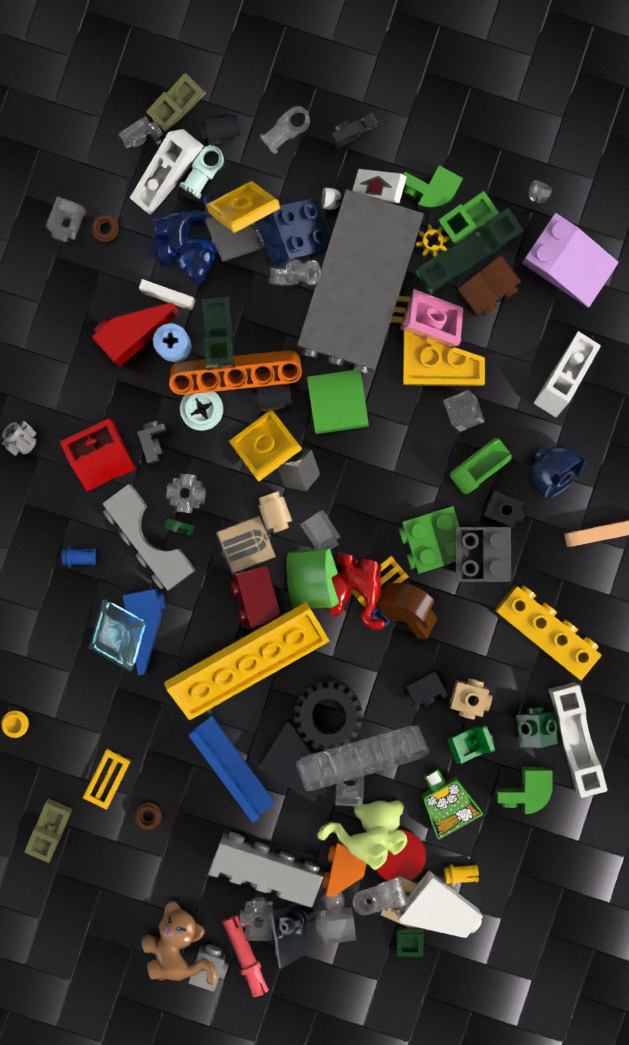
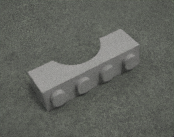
(127, 511)

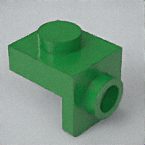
(471, 743)

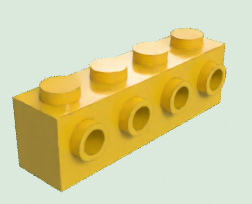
(548, 632)

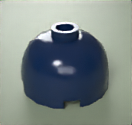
(555, 468)

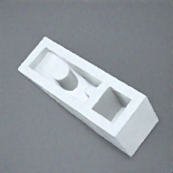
(166, 169)
(567, 375)

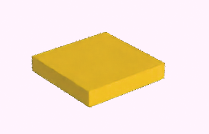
(243, 206)
(265, 445)

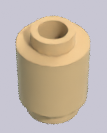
(274, 512)

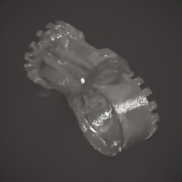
(284, 129)
(295, 273)

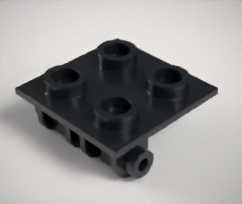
(291, 932)

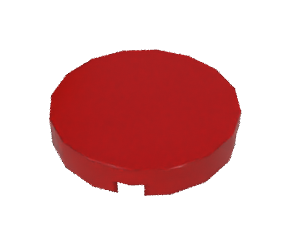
(407, 862)

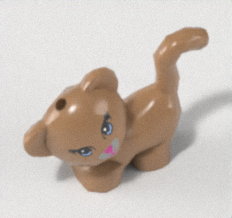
(176, 932)

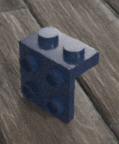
(293, 232)

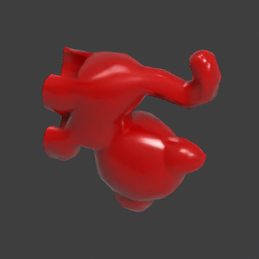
(364, 580)

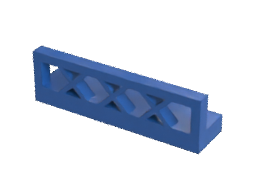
(232, 768)

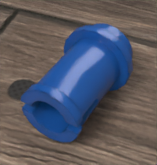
(78, 556)

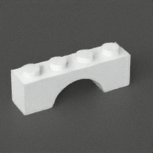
(574, 732)

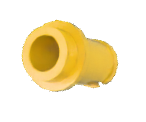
(461, 874)

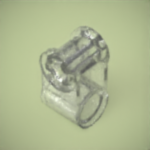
(383, 897)

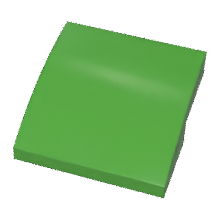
(337, 401)
(310, 578)

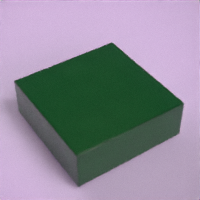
(409, 942)

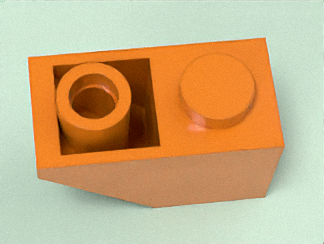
(344, 870)

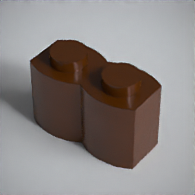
(489, 286)

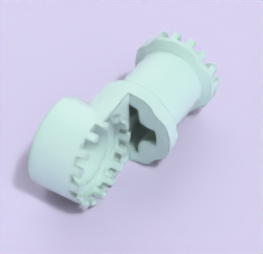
(201, 172)

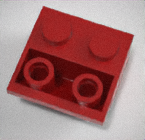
(98, 454)

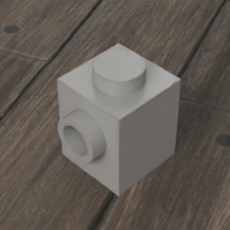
(216, 956)

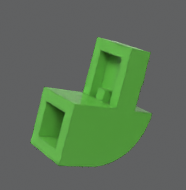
(435, 194)
(468, 218)
(534, 792)

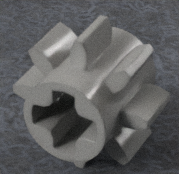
(19, 438)

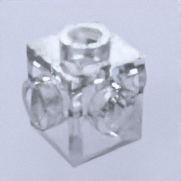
(197, 493)
(256, 928)

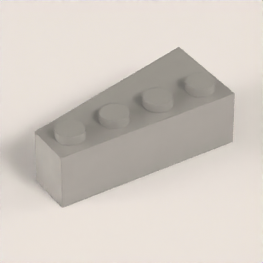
(266, 869)

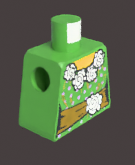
(448, 804)

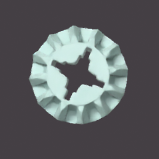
(198, 422)

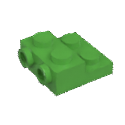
(431, 539)

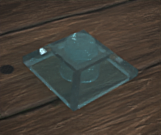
(117, 635)

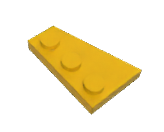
(439, 365)

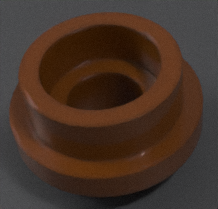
(99, 222)
(144, 823)

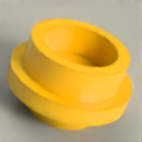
(15, 724)

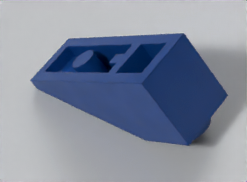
(148, 607)

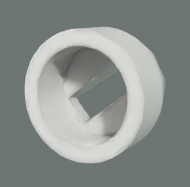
(330, 198)

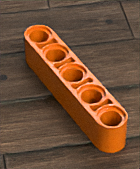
(248, 378)

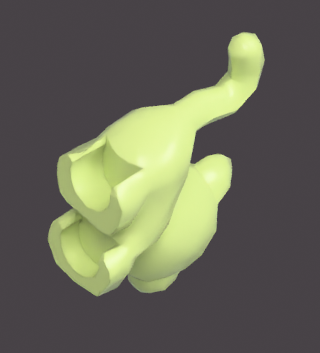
(380, 822)

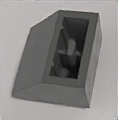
(483, 554)

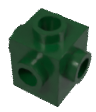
(537, 728)

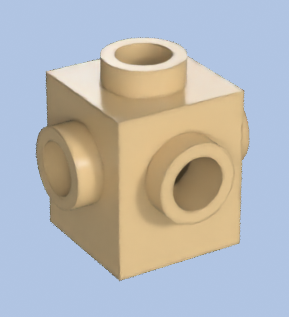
(463, 691)

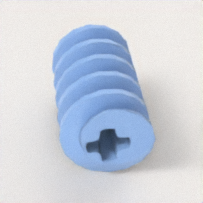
(165, 335)

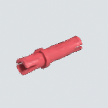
(245, 956)

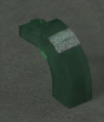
(219, 335)

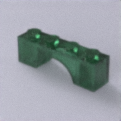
(469, 252)

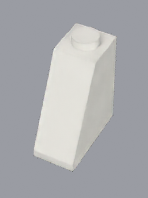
(439, 908)

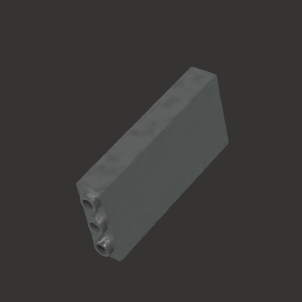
(359, 281)

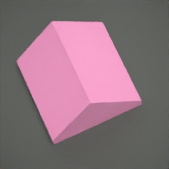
(433, 319)

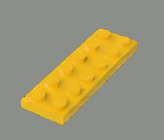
(247, 661)

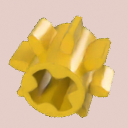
(429, 235)

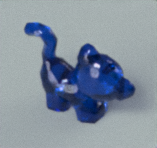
(192, 254)

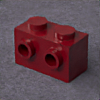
(255, 596)

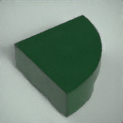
(178, 526)

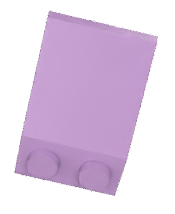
(570, 260)

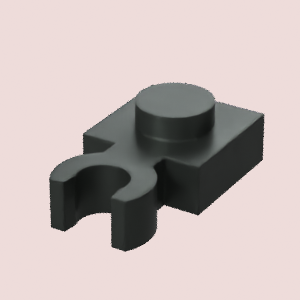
(348, 132)

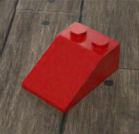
(130, 332)

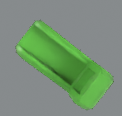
(480, 466)

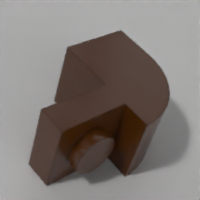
(408, 605)

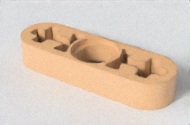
(597, 533)

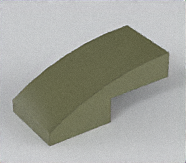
(176, 102)
(48, 830)

